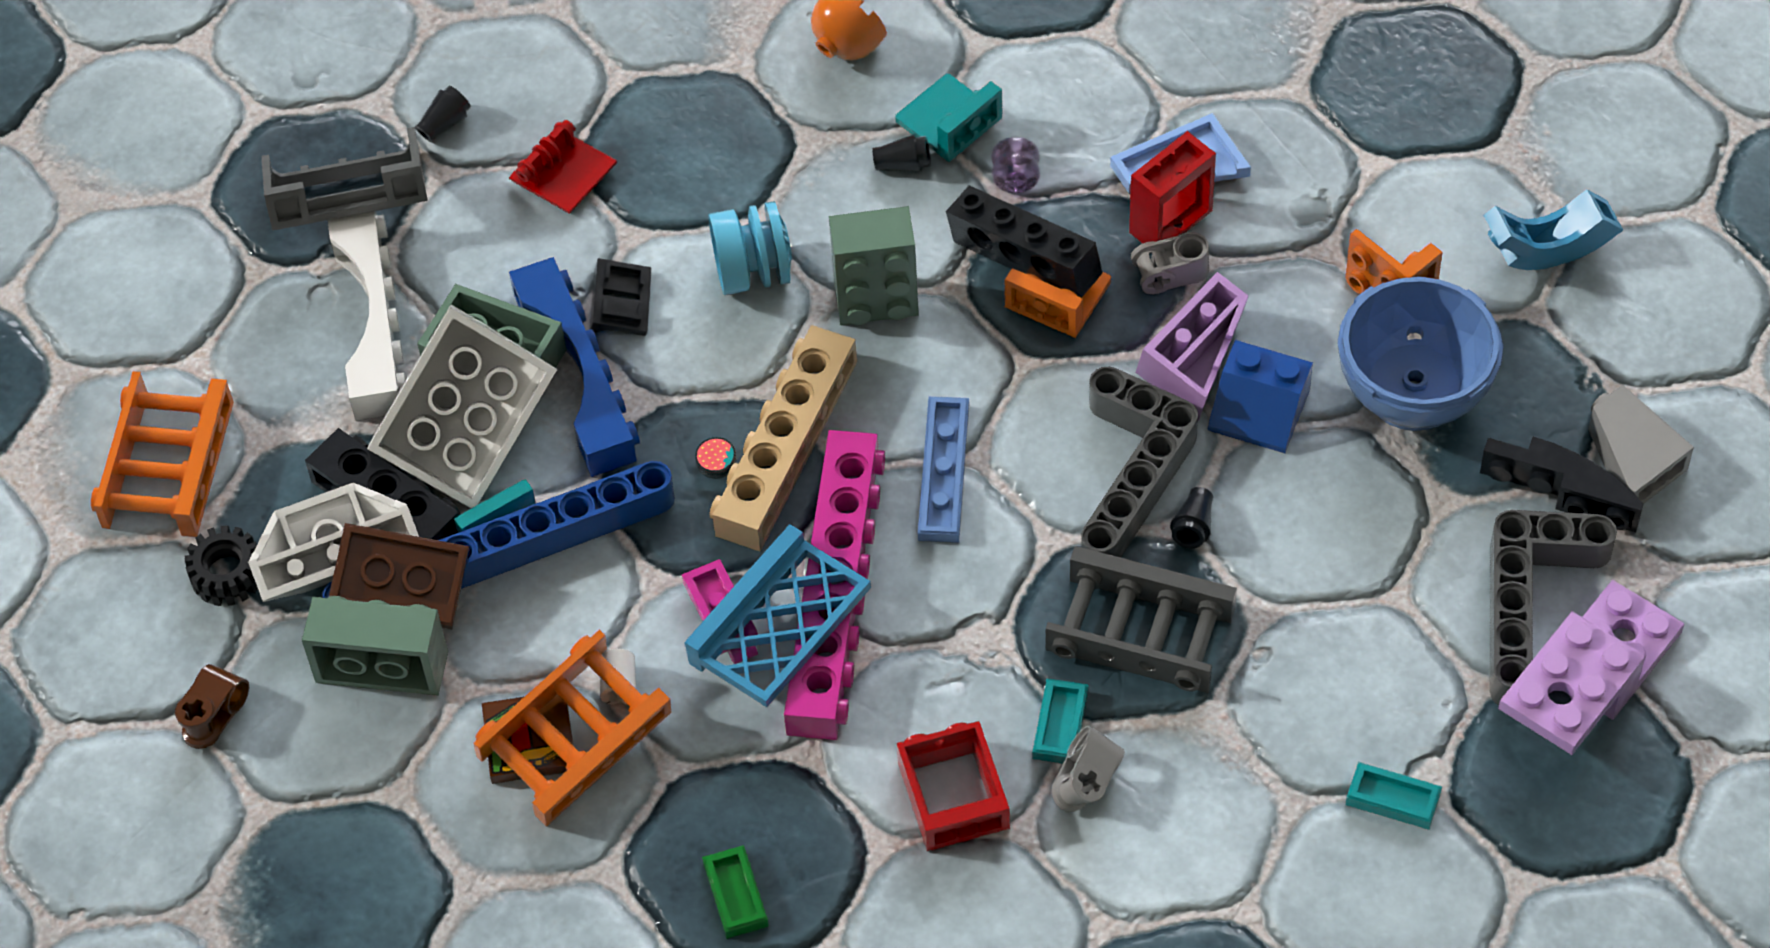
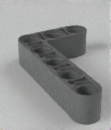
(1143, 468)
(1516, 590)

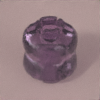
(1015, 165)

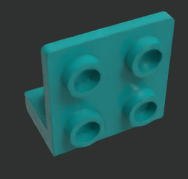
(952, 115)

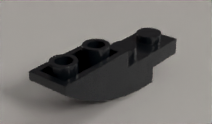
(1559, 471)

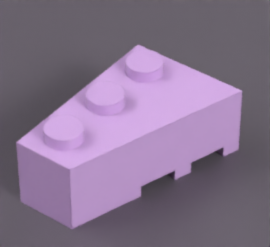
(1194, 343)

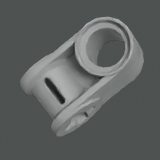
(1173, 262)
(1086, 770)

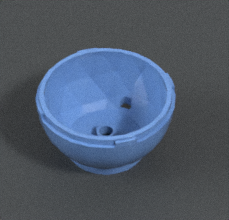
(1451, 361)

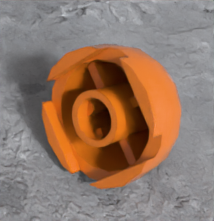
(846, 29)

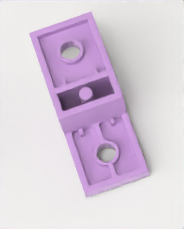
(1591, 666)

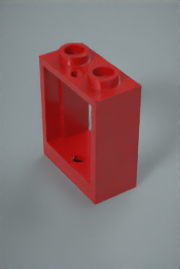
(1172, 190)
(964, 821)

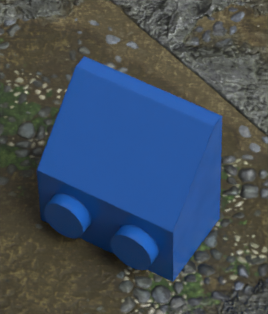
(1260, 396)

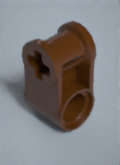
(210, 705)

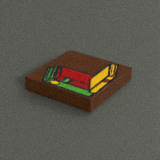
(528, 741)

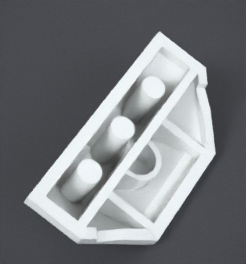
(305, 538)

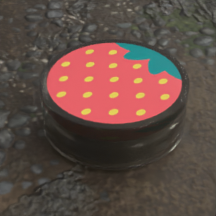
(715, 457)

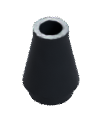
(443, 113)
(904, 154)
(1193, 520)

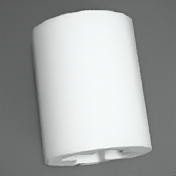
(624, 663)

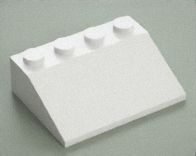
(462, 407)

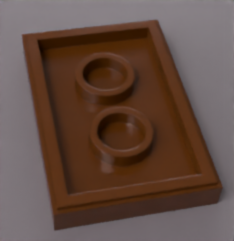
(400, 570)

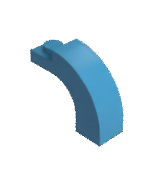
(1554, 238)

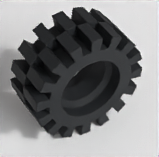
(212, 549)

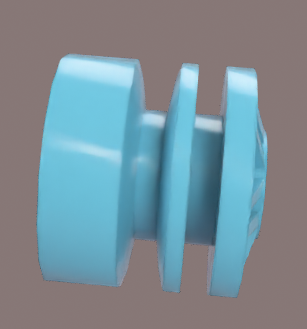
(750, 248)

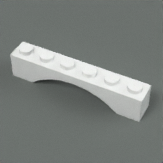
(372, 369)

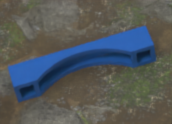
(599, 426)

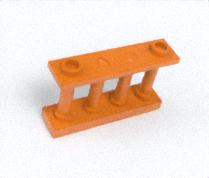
(195, 474)
(582, 767)

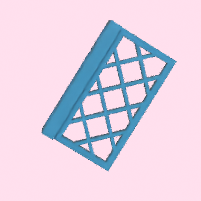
(746, 602)

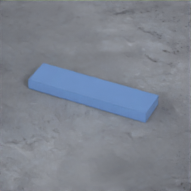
(943, 469)

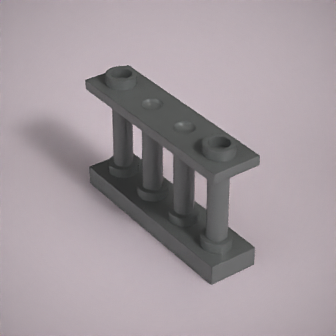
(1151, 584)

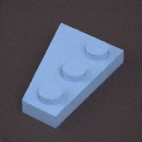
(1229, 160)

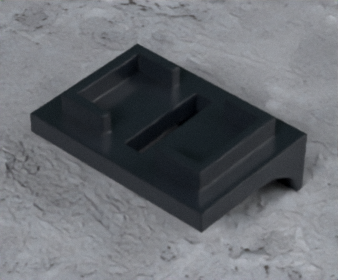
(618, 313)

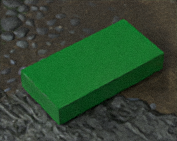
(735, 891)

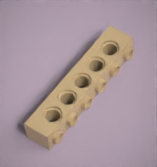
(752, 521)

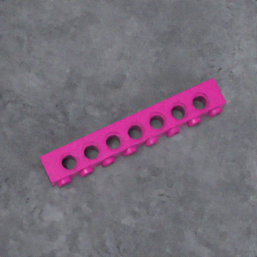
(846, 455)

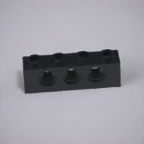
(1023, 241)
(344, 455)

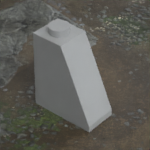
(1637, 443)

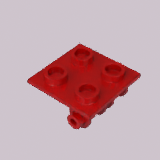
(562, 168)

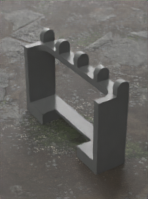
(400, 173)

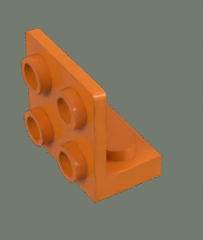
(1372, 266)
(1051, 305)

